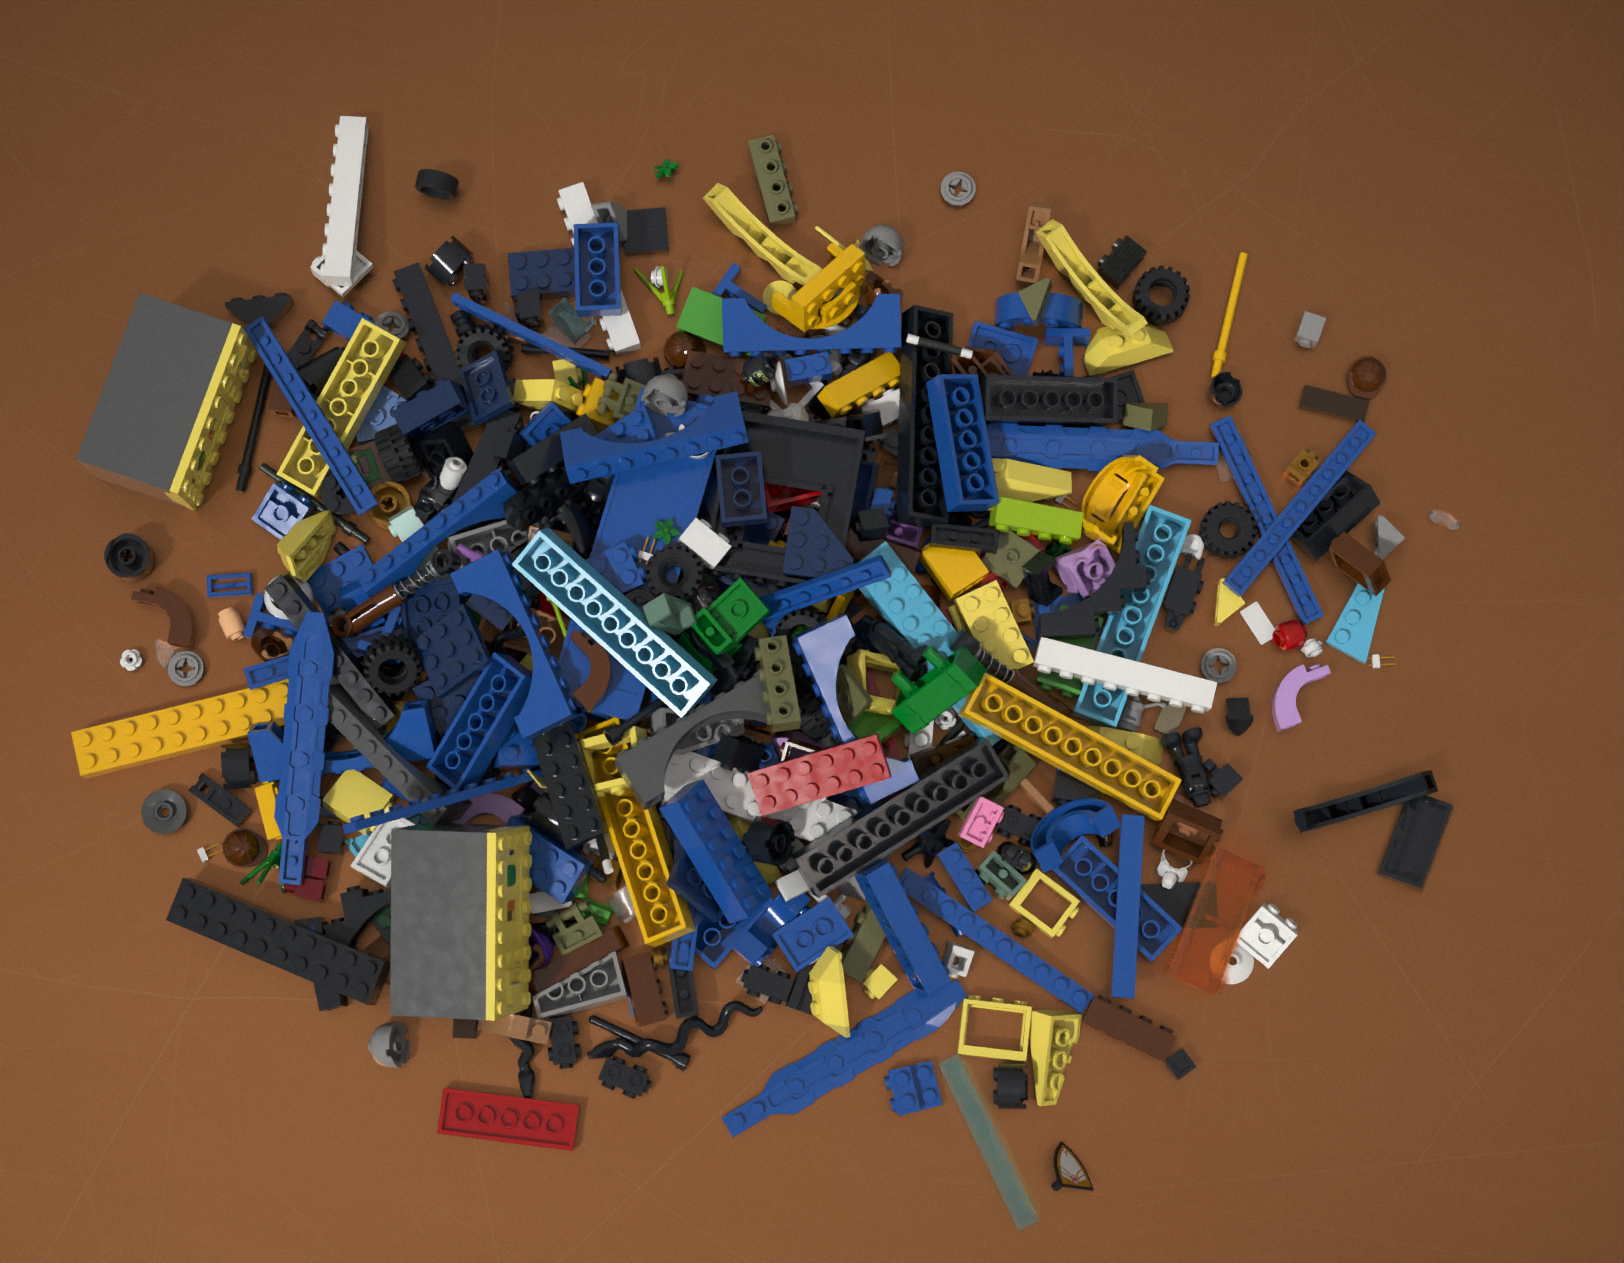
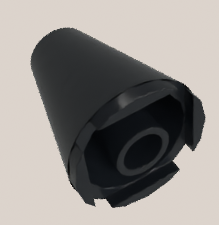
(318, 370)

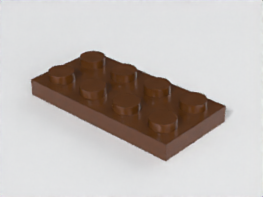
(721, 375)

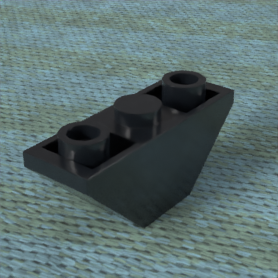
(269, 307)

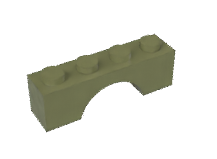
(1017, 765)

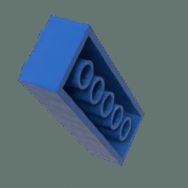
(962, 442)
(482, 722)
(716, 851)
(1095, 882)
(902, 927)

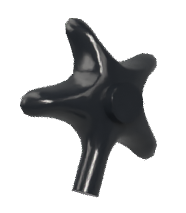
(930, 843)

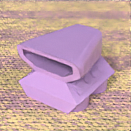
(1085, 568)

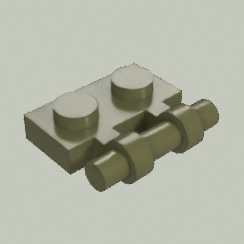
(626, 400)
(578, 933)

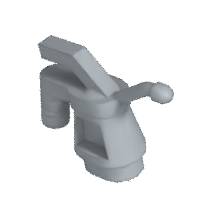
(1132, 714)

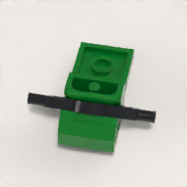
(722, 628)

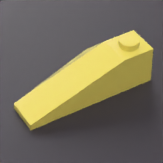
(1030, 481)
(1050, 1044)

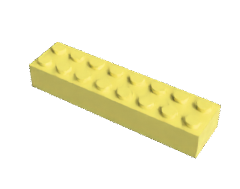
(344, 401)

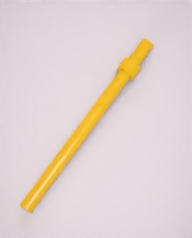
(1220, 354)

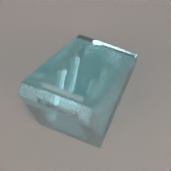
(566, 319)

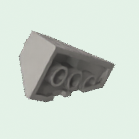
(701, 738)

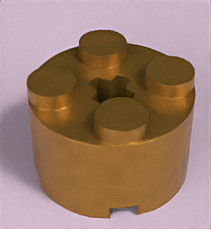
(386, 494)

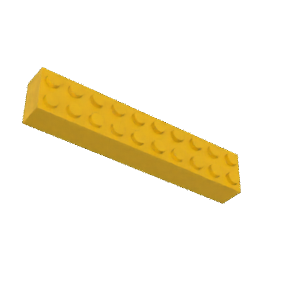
(177, 730)
(1070, 747)
(640, 851)

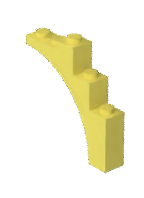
(762, 241)
(1088, 284)

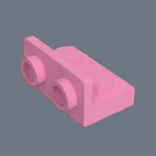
(981, 821)

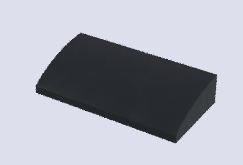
(1416, 841)

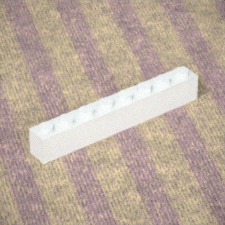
(345, 201)
(620, 328)
(1124, 674)

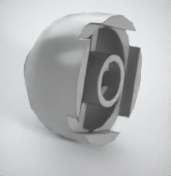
(882, 244)
(665, 395)
(389, 1045)

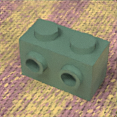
(1000, 876)

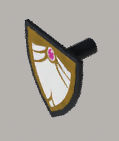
(1069, 1170)

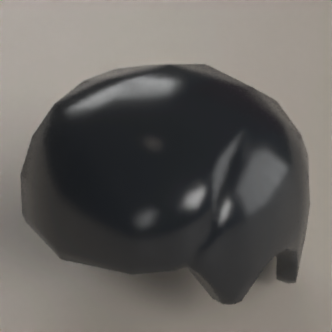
(1225, 390)

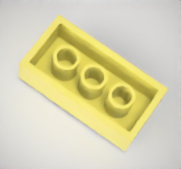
(993, 625)

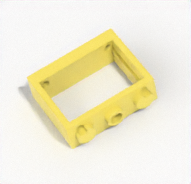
(857, 664)
(600, 742)
(999, 1005)

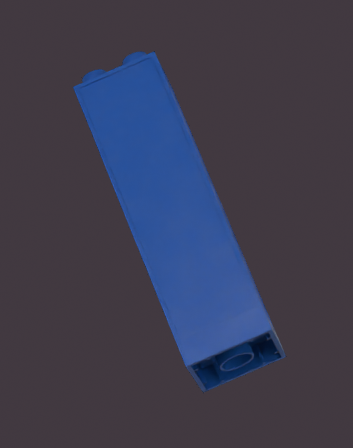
(632, 507)

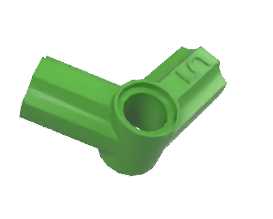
(601, 911)

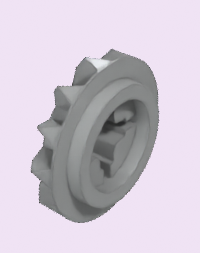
(953, 180)
(400, 322)
(1225, 658)
(179, 661)

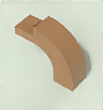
(1032, 248)
(518, 1027)

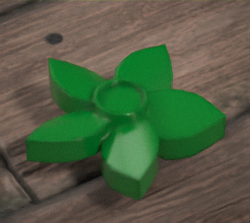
(666, 168)
(665, 531)

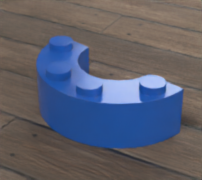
(1060, 312)
(1067, 823)
(758, 939)

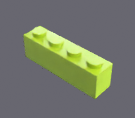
(1037, 520)

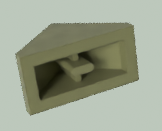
(1035, 299)
(1145, 415)

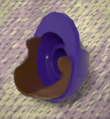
(540, 950)

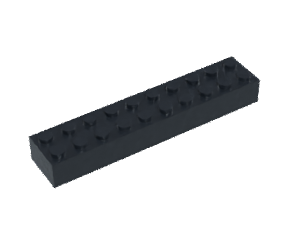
(918, 470)
(899, 817)
(279, 941)

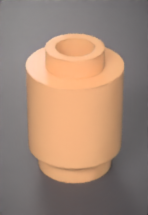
(231, 624)

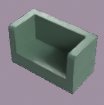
(669, 614)

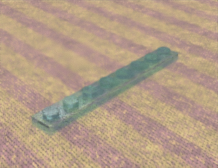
(988, 1142)

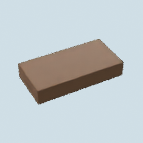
(1036, 796)

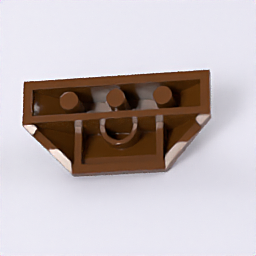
(982, 363)

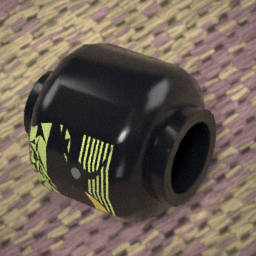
(758, 370)

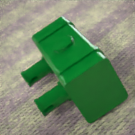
(937, 689)

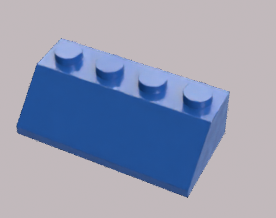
(716, 939)

